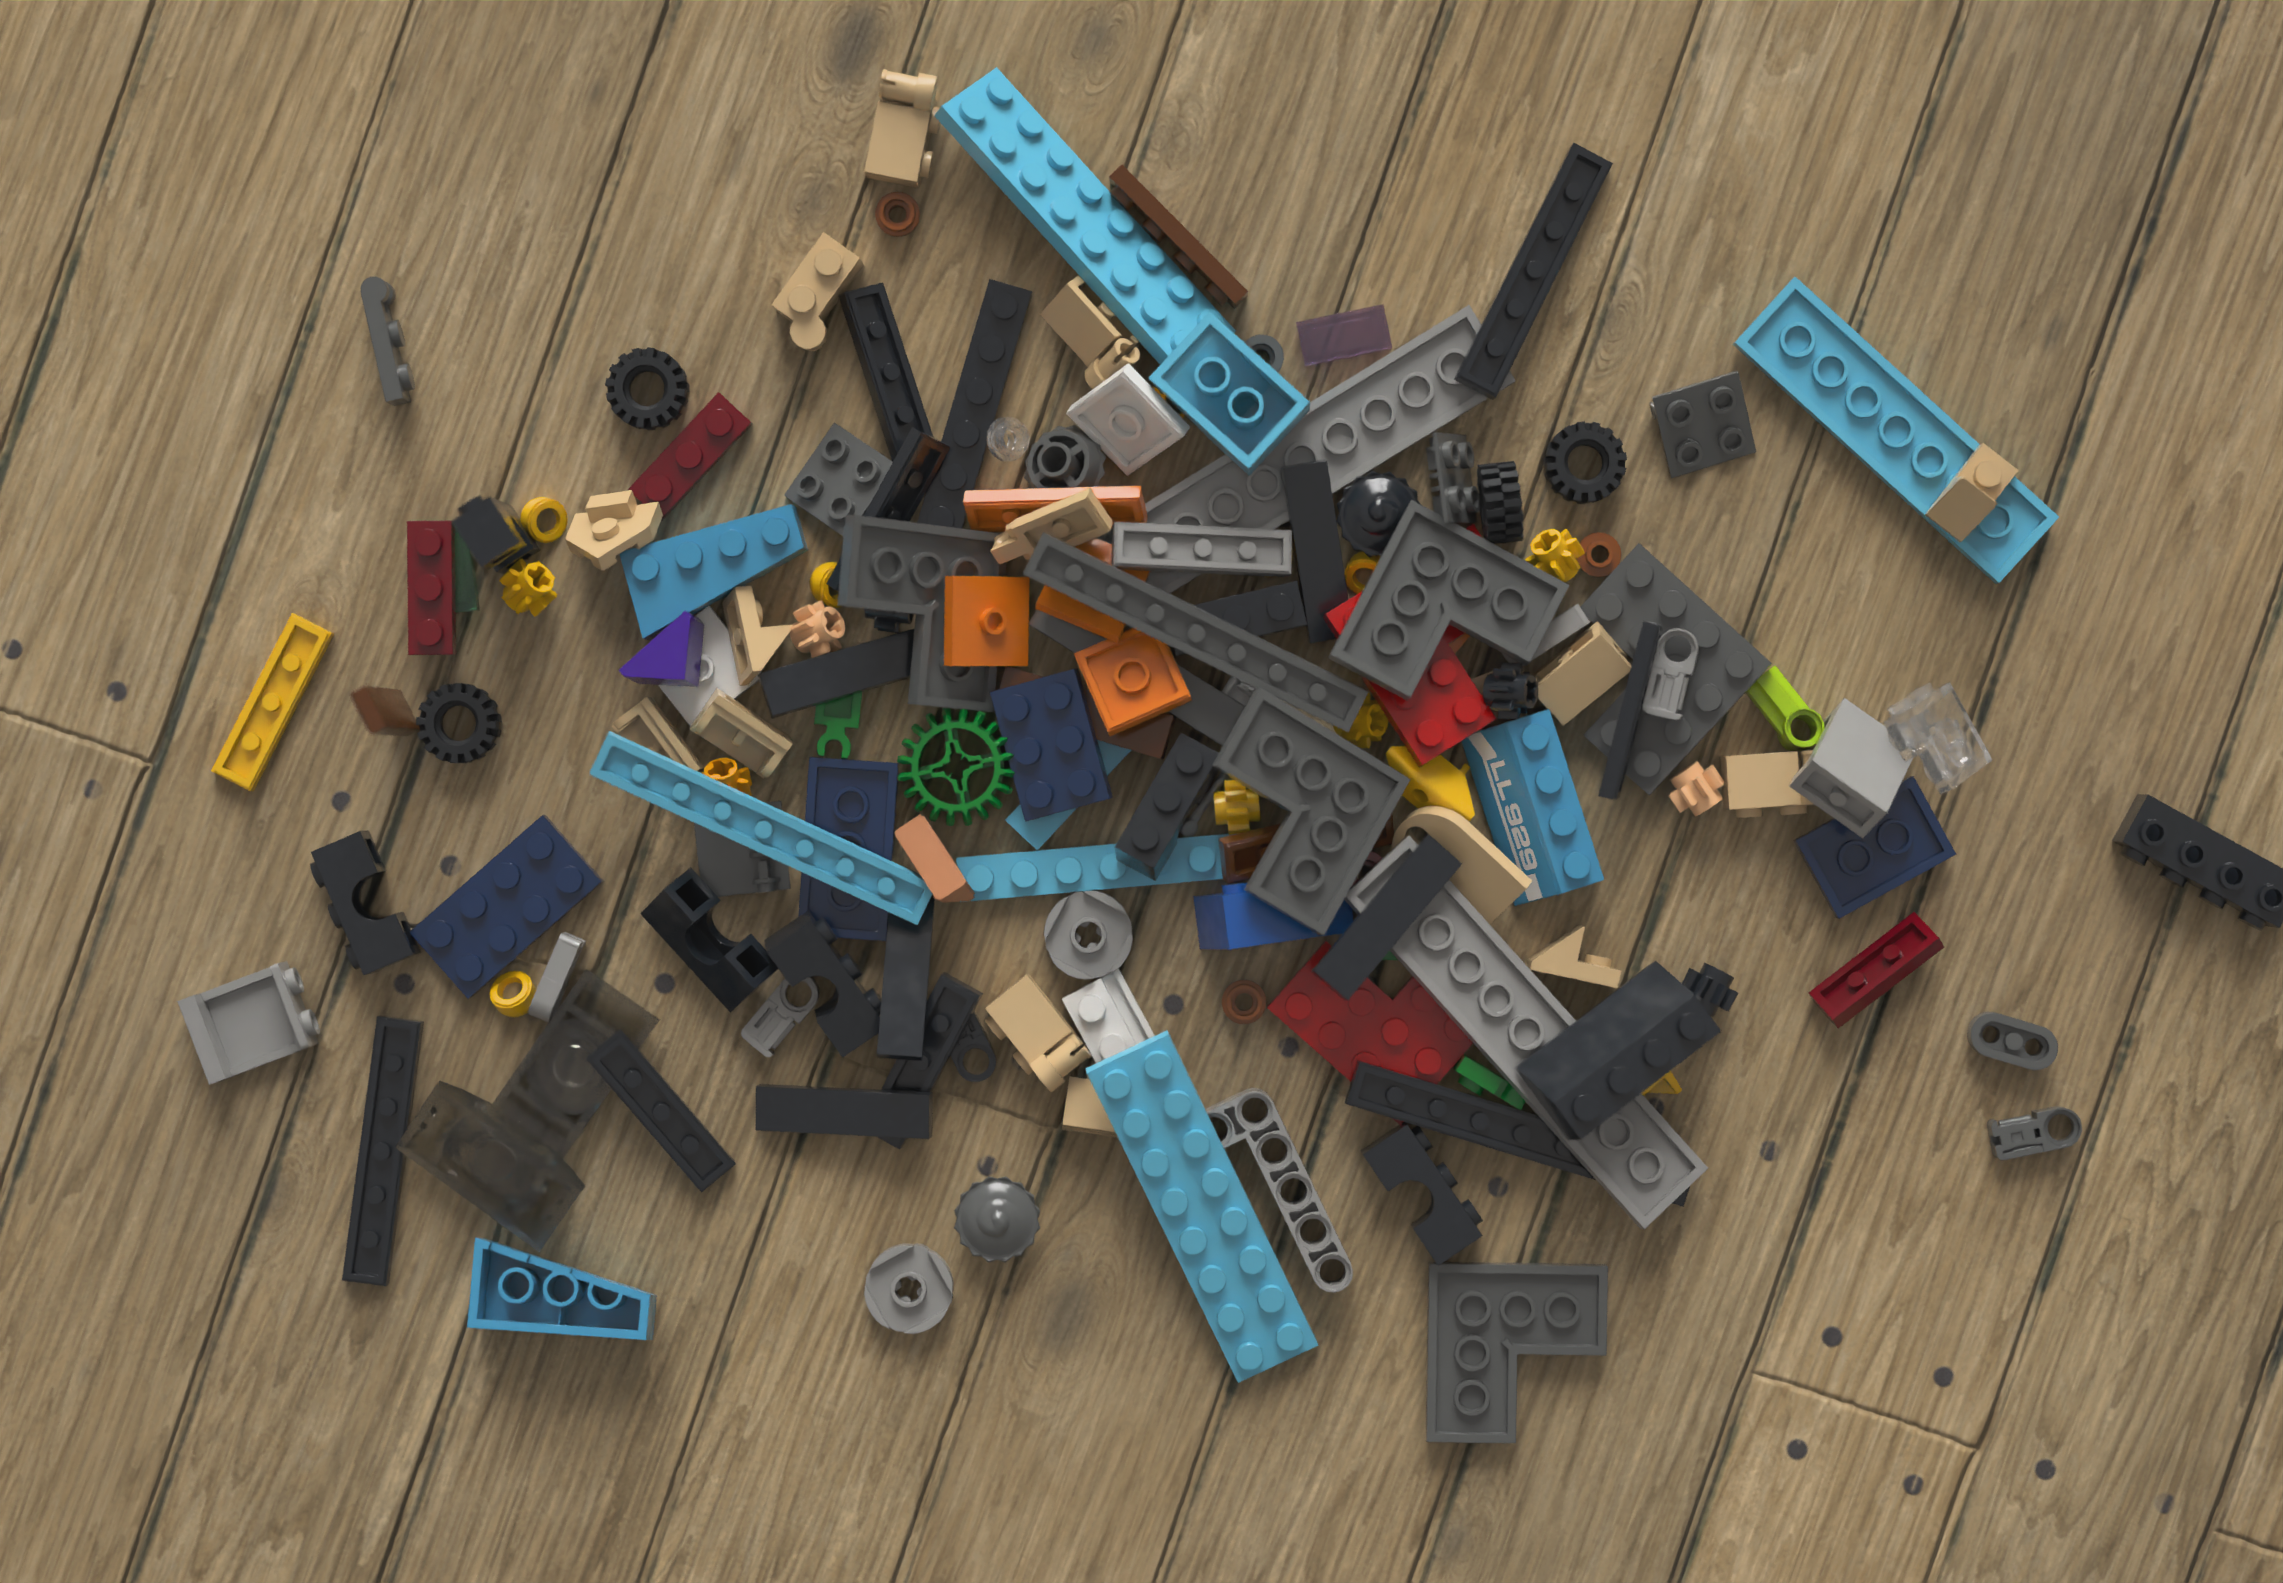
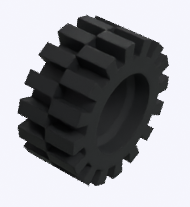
(620, 388)
(1585, 435)
(1500, 502)
(432, 723)

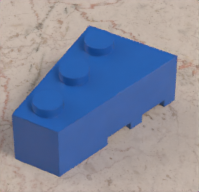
(1241, 920)

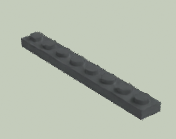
(1195, 632)

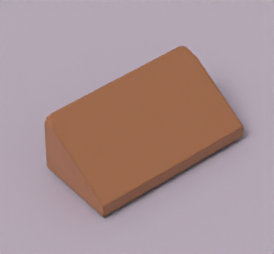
(933, 861)

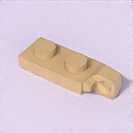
(1069, 520)

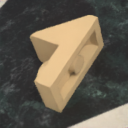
(1972, 492)
(750, 643)
(1562, 960)

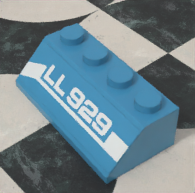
(1533, 805)

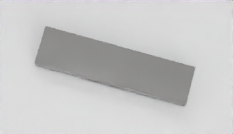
(1201, 549)

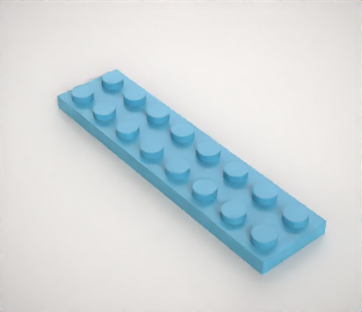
(1076, 213)
(1885, 421)
(1202, 1206)

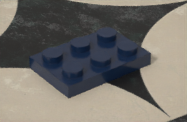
(1052, 744)
(1893, 852)

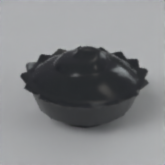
(1373, 510)

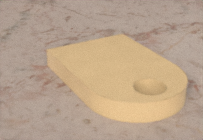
(1486, 874)

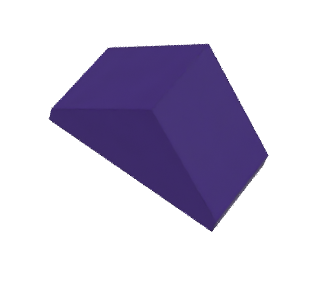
(671, 656)

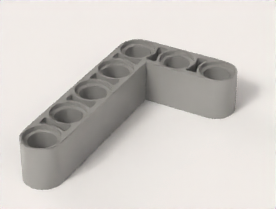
(1279, 1171)

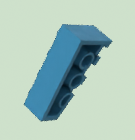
(707, 564)
(543, 1296)

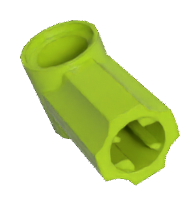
(1782, 705)

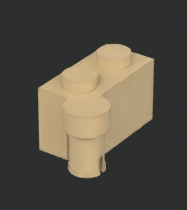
(903, 129)
(815, 291)
(1091, 331)
(1762, 782)
(1037, 1032)

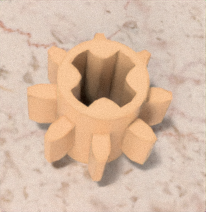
(817, 629)
(1696, 788)

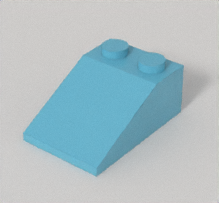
(1230, 393)

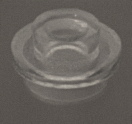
(1017, 436)

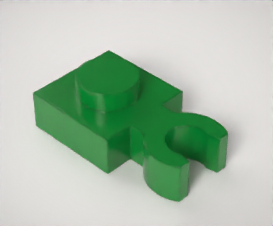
(837, 716)
(1478, 1077)

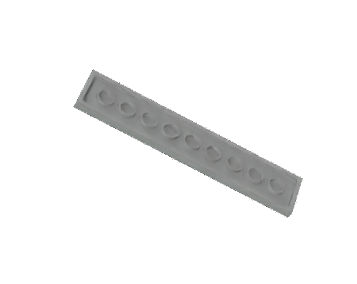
(1348, 426)
(1512, 1017)

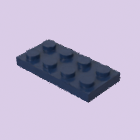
(858, 805)
(506, 906)

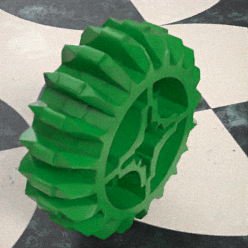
(919, 774)

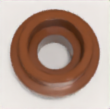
(894, 200)
(1613, 551)
(1244, 1016)

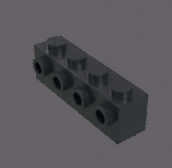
(2204, 859)

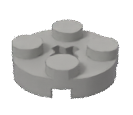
(1095, 959)
(902, 1313)

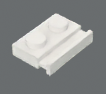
(1108, 1016)

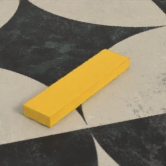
(272, 702)

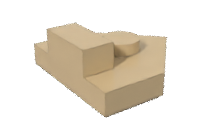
(612, 526)

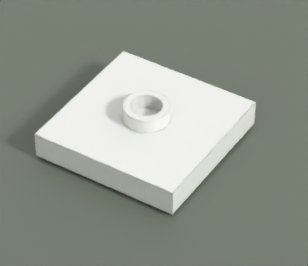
(1128, 419)
(716, 670)

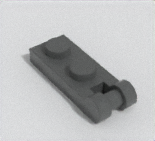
(386, 340)

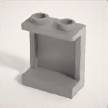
(1852, 769)
(249, 1022)

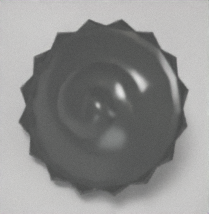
(1064, 460)
(997, 1219)

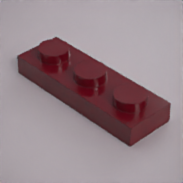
(691, 455)
(431, 588)
(1876, 970)

